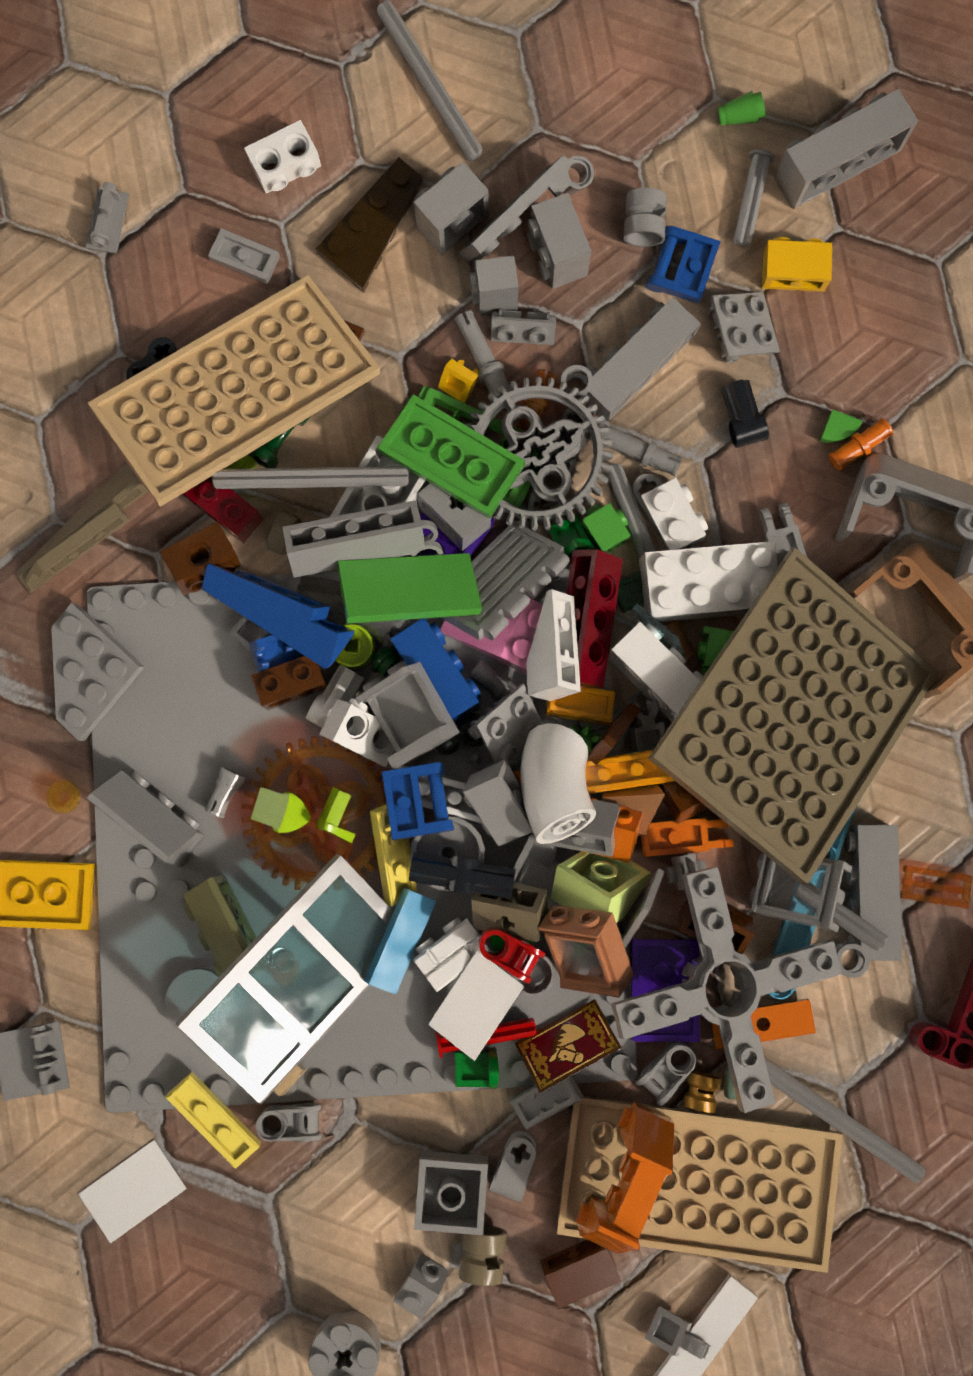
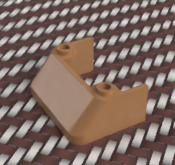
(923, 571)

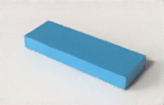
(399, 941)

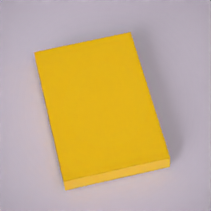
(46, 894)

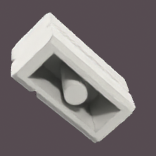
(449, 955)

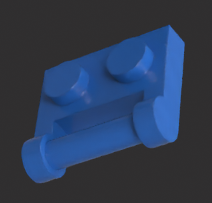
(693, 267)
(405, 801)

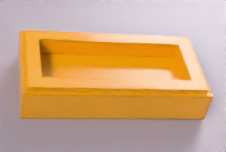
(589, 705)

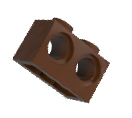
(289, 682)

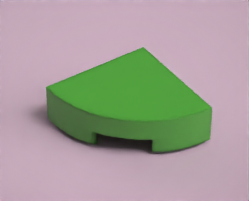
(839, 427)

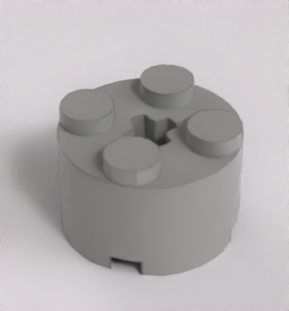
(342, 1332)

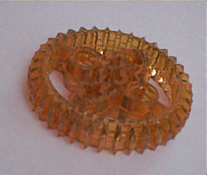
(310, 800)

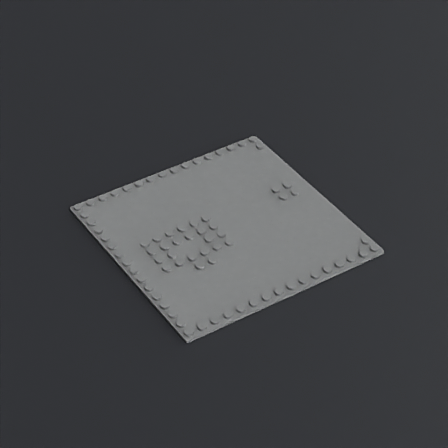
(177, 729)

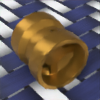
(697, 1097)

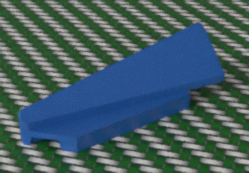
(281, 612)

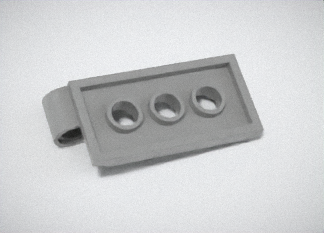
(553, 177)

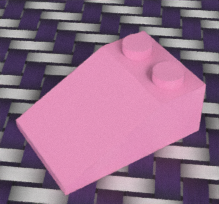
(511, 644)

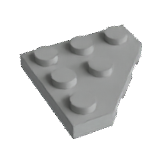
(88, 671)

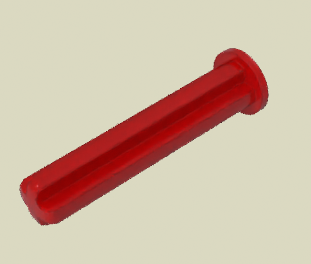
(504, 1032)

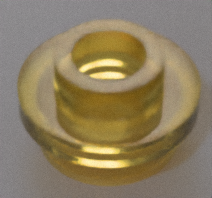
(53, 796)

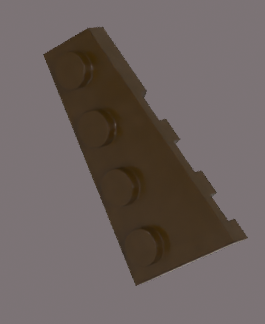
(363, 234)

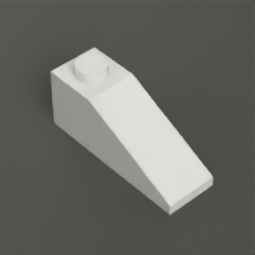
(554, 650)

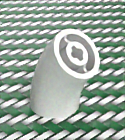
(555, 783)

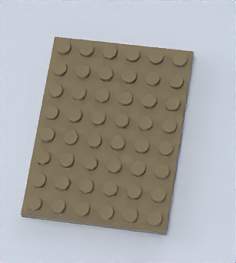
(795, 716)

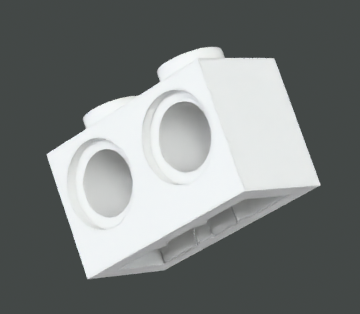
(278, 150)
(361, 733)

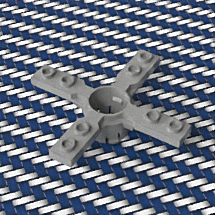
(754, 979)

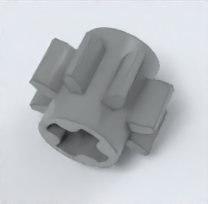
(682, 865)

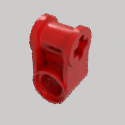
(512, 954)

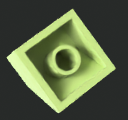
(598, 883)

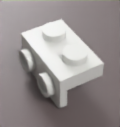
(674, 516)

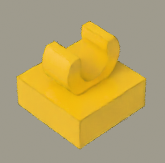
(458, 380)

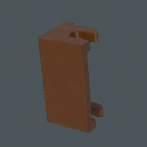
(579, 1272)

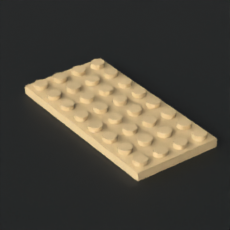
(233, 389)
(733, 1188)

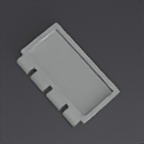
(508, 575)

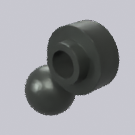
(451, 745)

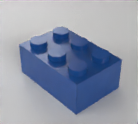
(425, 645)

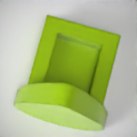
(280, 811)
(333, 813)

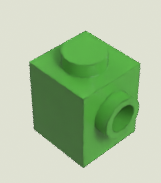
(606, 527)

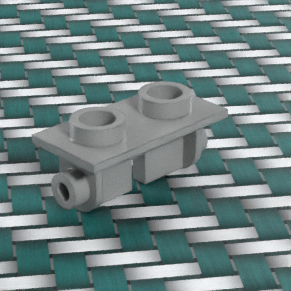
(107, 219)
(510, 327)

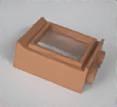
(587, 950)

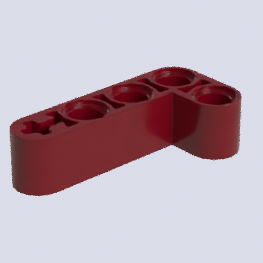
(956, 1033)

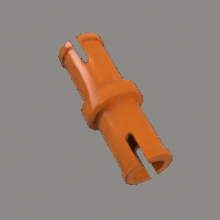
(860, 444)

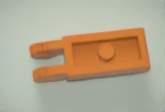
(681, 838)

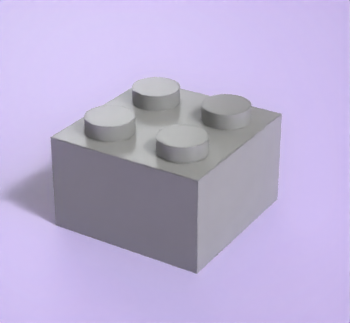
(451, 207)
(559, 241)
(451, 1193)

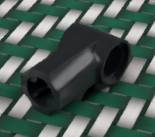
(745, 422)

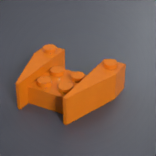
(648, 1159)

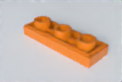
(782, 1020)

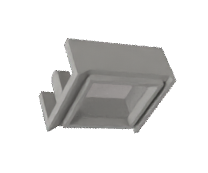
(807, 904)

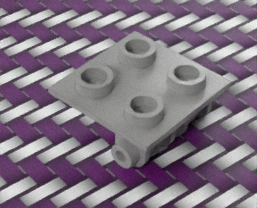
(743, 325)
(507, 726)
(32, 1061)

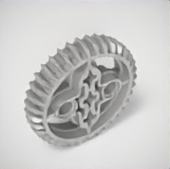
(549, 443)

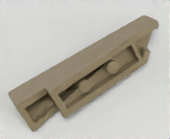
(85, 529)

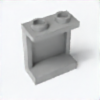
(409, 712)

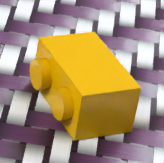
(797, 264)

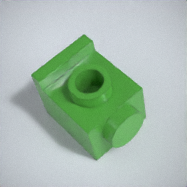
(709, 650)

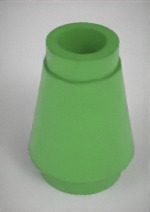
(742, 110)

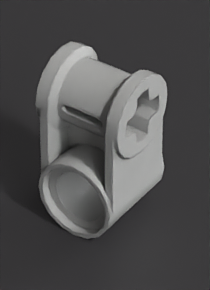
(666, 1072)
(293, 1122)
(513, 1170)

